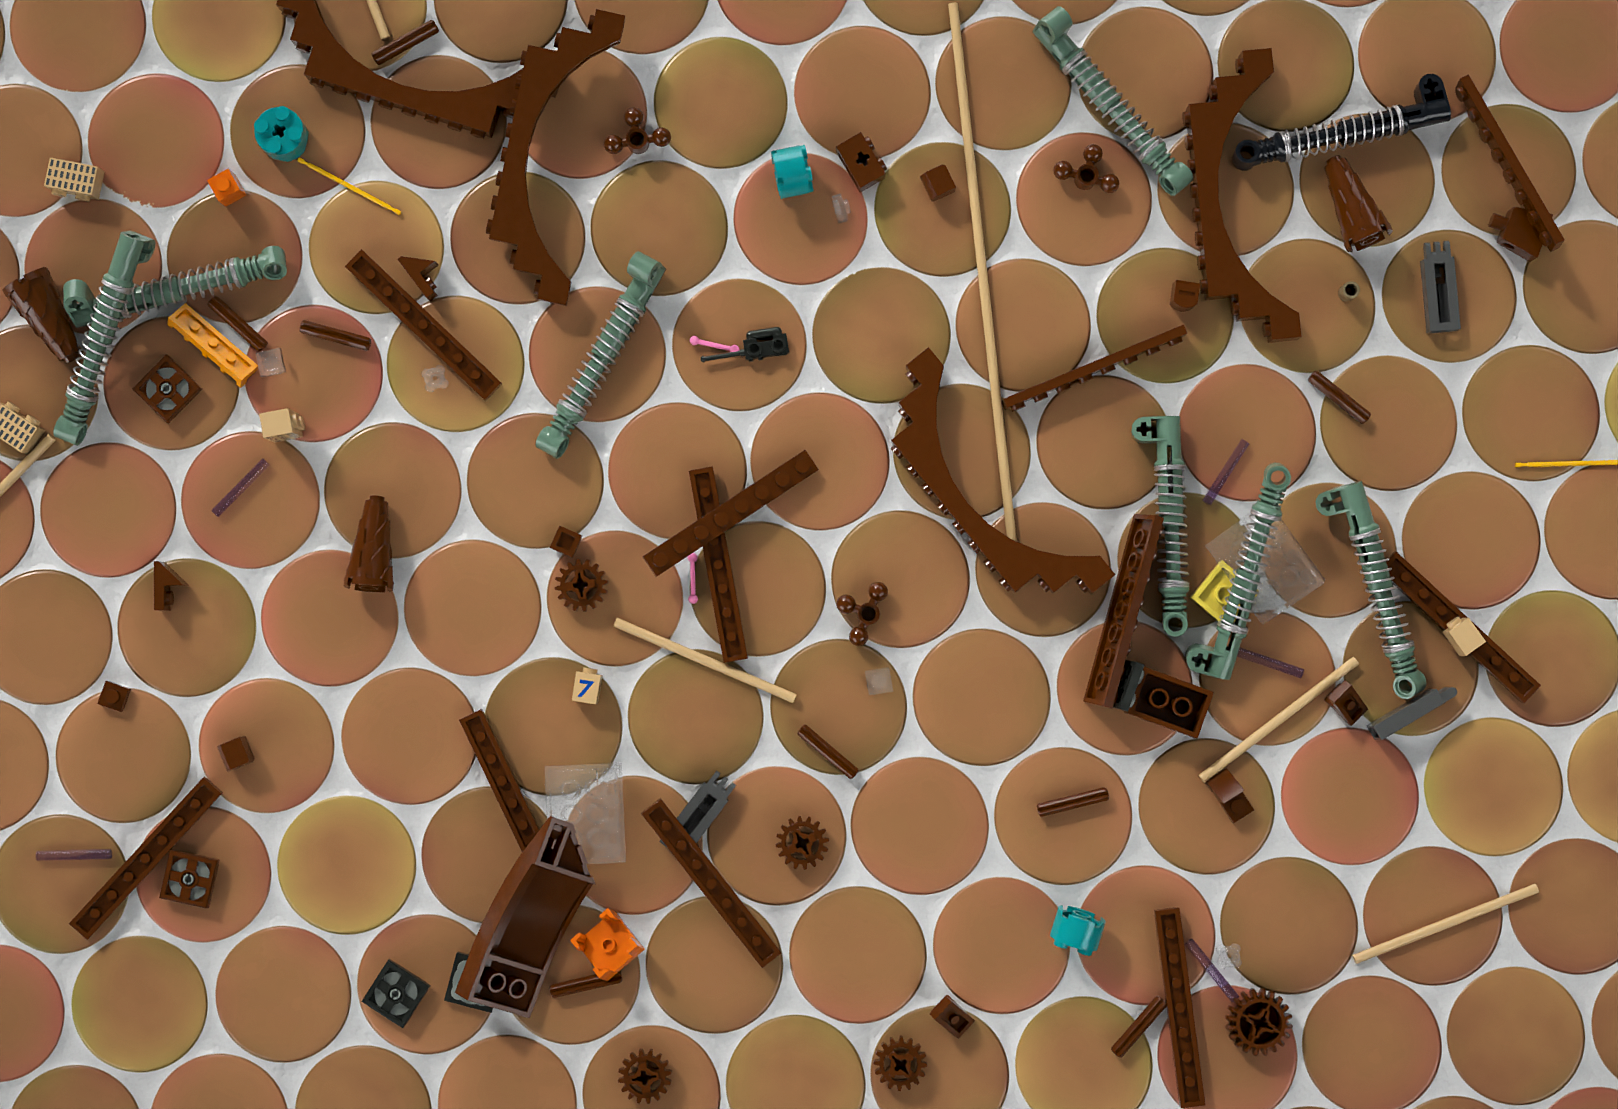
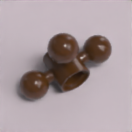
(634, 117)
(1092, 154)
(846, 604)

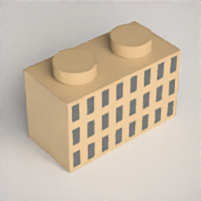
(74, 178)
(281, 425)
(19, 430)

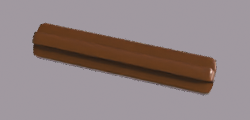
(405, 42)
(237, 323)
(335, 335)
(1339, 397)
(828, 751)
(1072, 802)
(582, 984)
(1139, 1026)

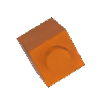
(226, 187)

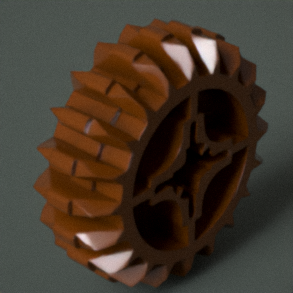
(1254, 1032)

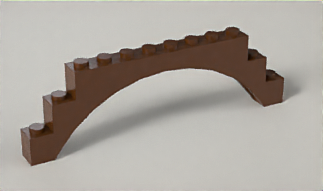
(333, 66)
(541, 77)
(1221, 267)
(1010, 559)

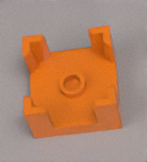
(608, 945)

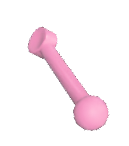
(694, 340)
(693, 597)

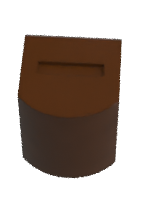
(938, 182)
(1184, 295)
(236, 753)

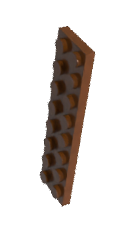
(1123, 610)

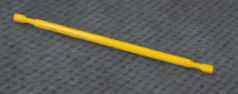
(349, 186)
(1567, 463)

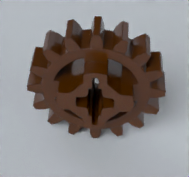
(571, 586)
(792, 848)
(908, 1055)
(646, 1086)

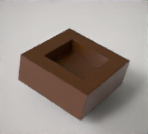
(566, 541)
(114, 696)

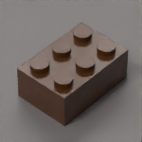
(1171, 703)

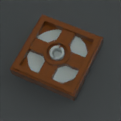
(167, 388)
(189, 878)

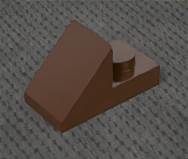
(417, 270)
(164, 578)
(1346, 702)
(1230, 795)
(952, 1016)

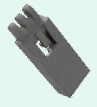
(1439, 299)
(1410, 712)
(693, 818)

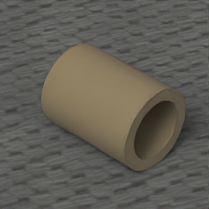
(1355, 290)

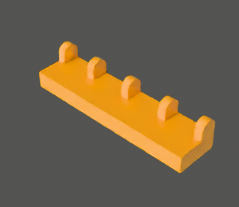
(212, 344)

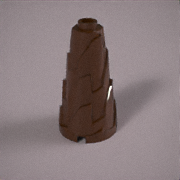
(1355, 209)
(40, 305)
(371, 552)

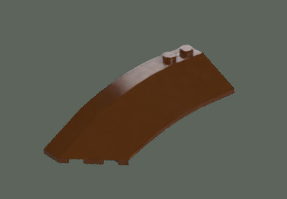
(527, 921)

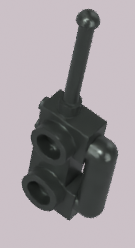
(758, 350)

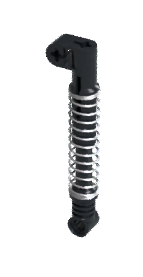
(1394, 121)

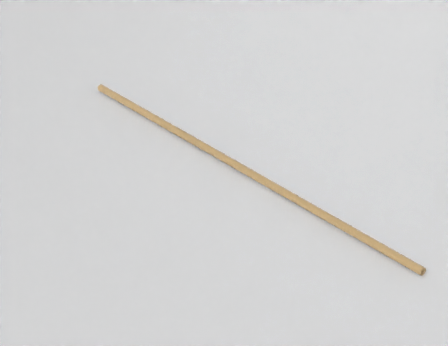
(982, 271)

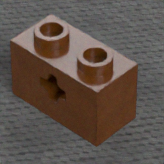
(862, 175)

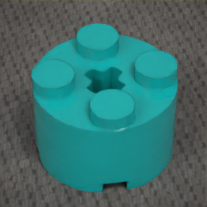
(271, 124)
(792, 171)
(1077, 929)

